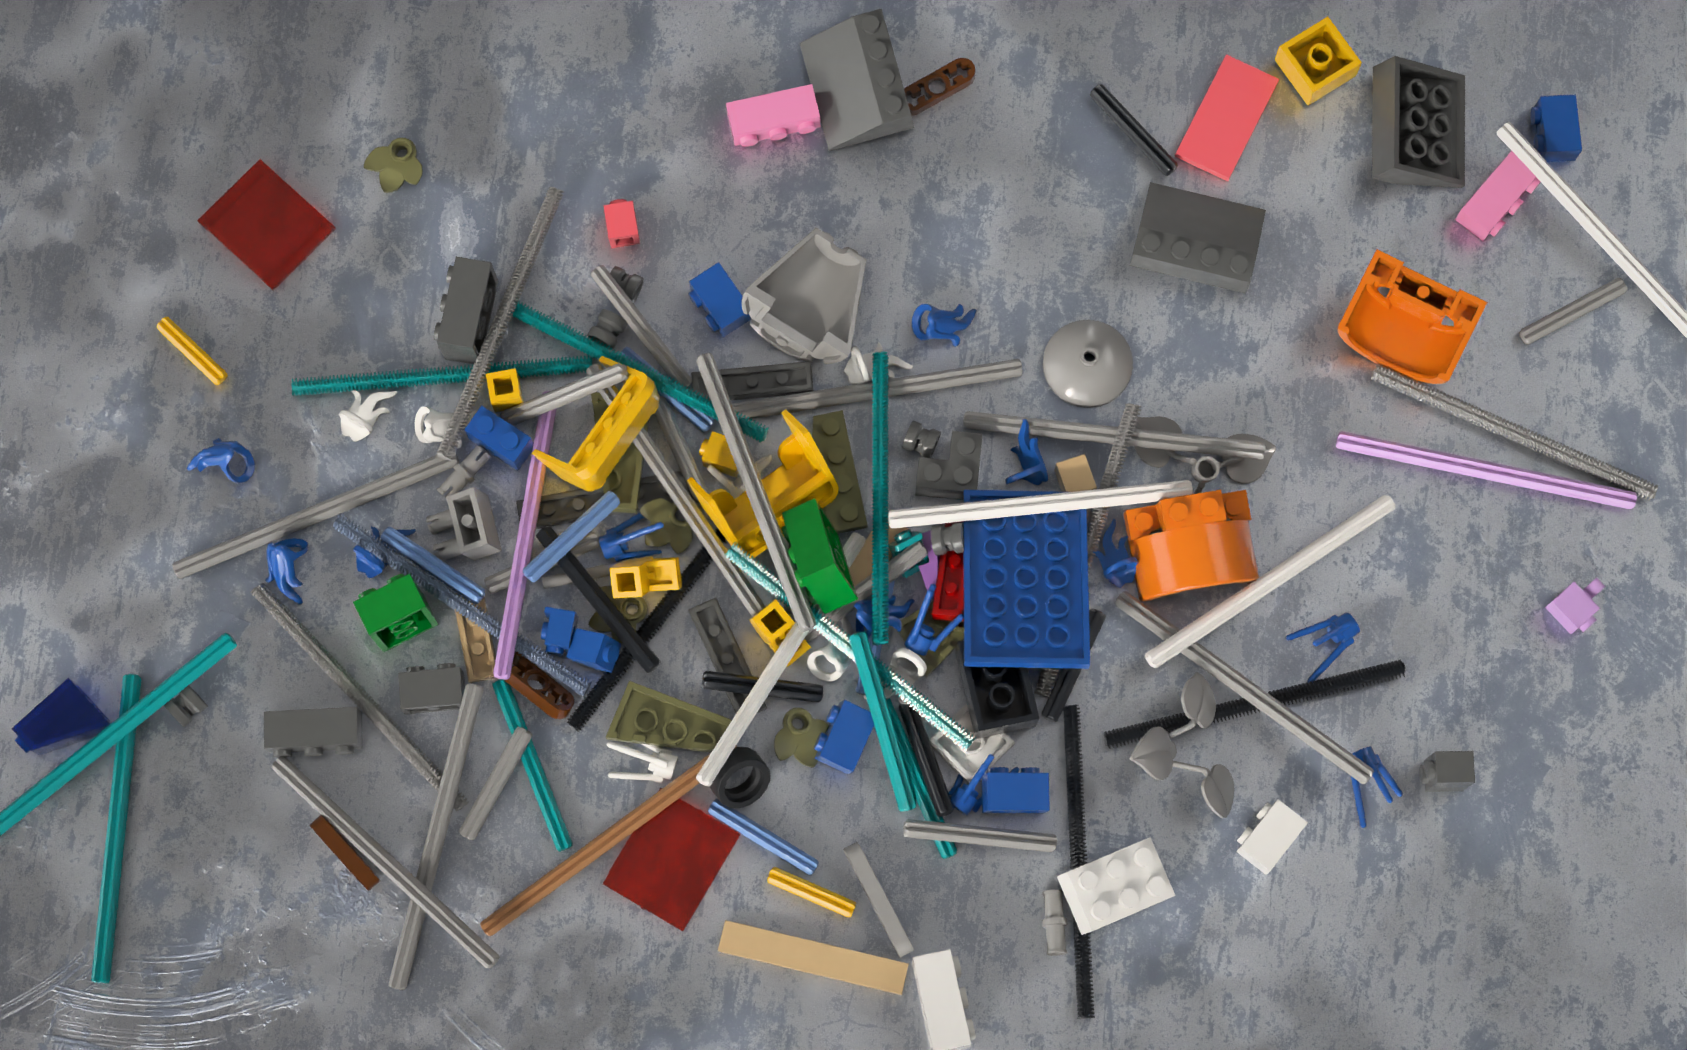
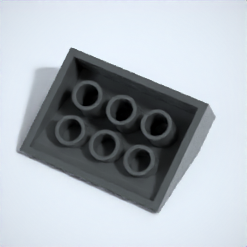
(856, 81)
(1418, 124)
(1198, 238)

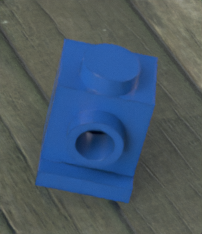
(559, 630)

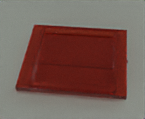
(266, 224)
(672, 862)

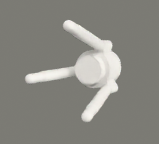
(661, 763)

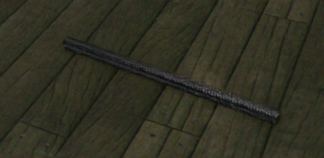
(645, 631)
(1287, 694)
(1077, 853)

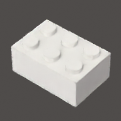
(1116, 886)
(943, 1001)

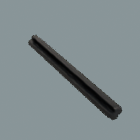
(602, 604)

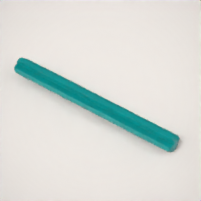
(882, 721)
(534, 768)
(918, 785)

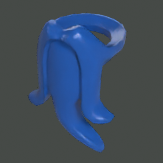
(941, 323)
(220, 455)
(1029, 457)
(368, 562)
(1117, 564)
(281, 565)
(864, 614)

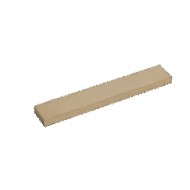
(813, 957)

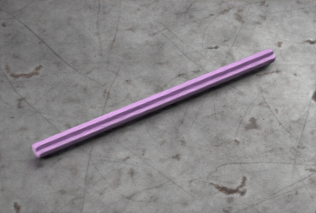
(1486, 470)
(523, 547)

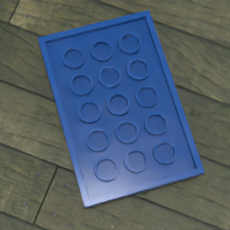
(1026, 588)

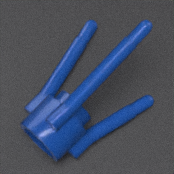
(615, 543)
(1339, 629)
(921, 635)
(1373, 760)
(965, 797)

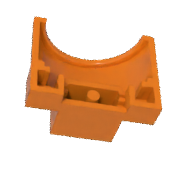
(1406, 324)
(1194, 543)

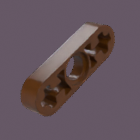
(934, 98)
(537, 696)
(345, 852)

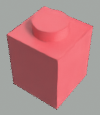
(621, 223)

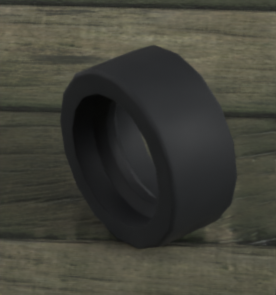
(748, 791)

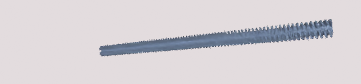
(459, 603)

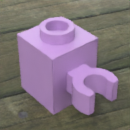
(1575, 606)

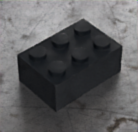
(997, 697)

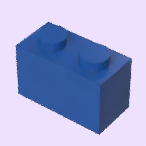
(1557, 128)
(719, 300)
(499, 438)
(845, 736)
(1015, 792)

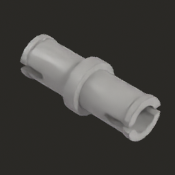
(464, 472)
(1054, 922)

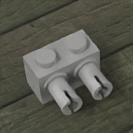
(473, 526)

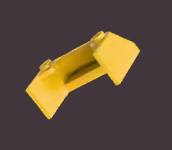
(610, 435)
(796, 481)

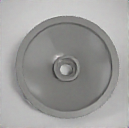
(1082, 381)

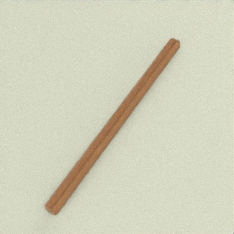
(592, 850)

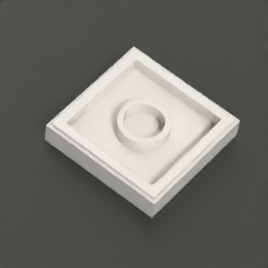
(969, 761)

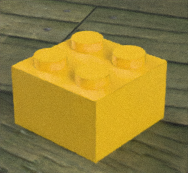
(1317, 61)

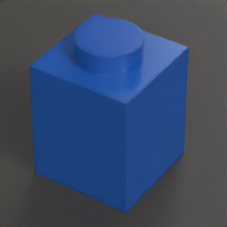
(594, 650)

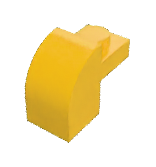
(645, 574)
(773, 625)

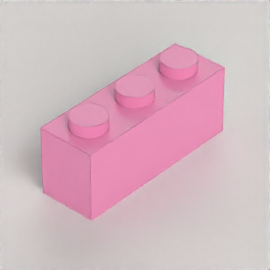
(773, 115)
(1497, 197)

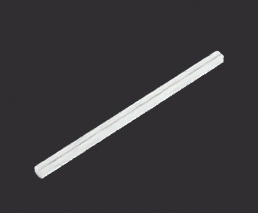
(1594, 226)
(1038, 504)
(1269, 581)
(764, 685)

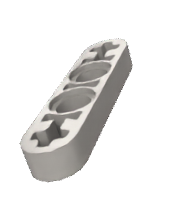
(878, 899)

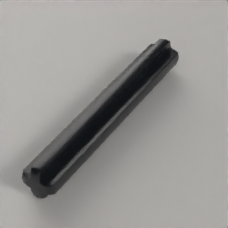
(1133, 129)
(1068, 676)
(744, 684)
(926, 760)

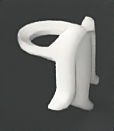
(860, 366)
(360, 418)
(436, 425)
(737, 488)
(833, 655)
(908, 671)

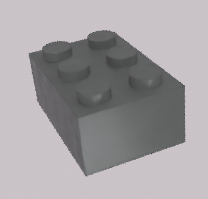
(466, 309)

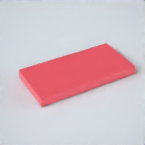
(1227, 117)

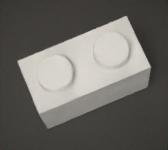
(1271, 836)

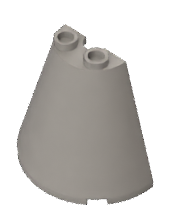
(809, 299)

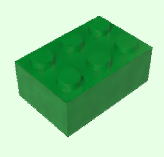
(818, 556)
(395, 612)

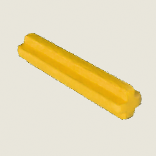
(192, 350)
(811, 892)

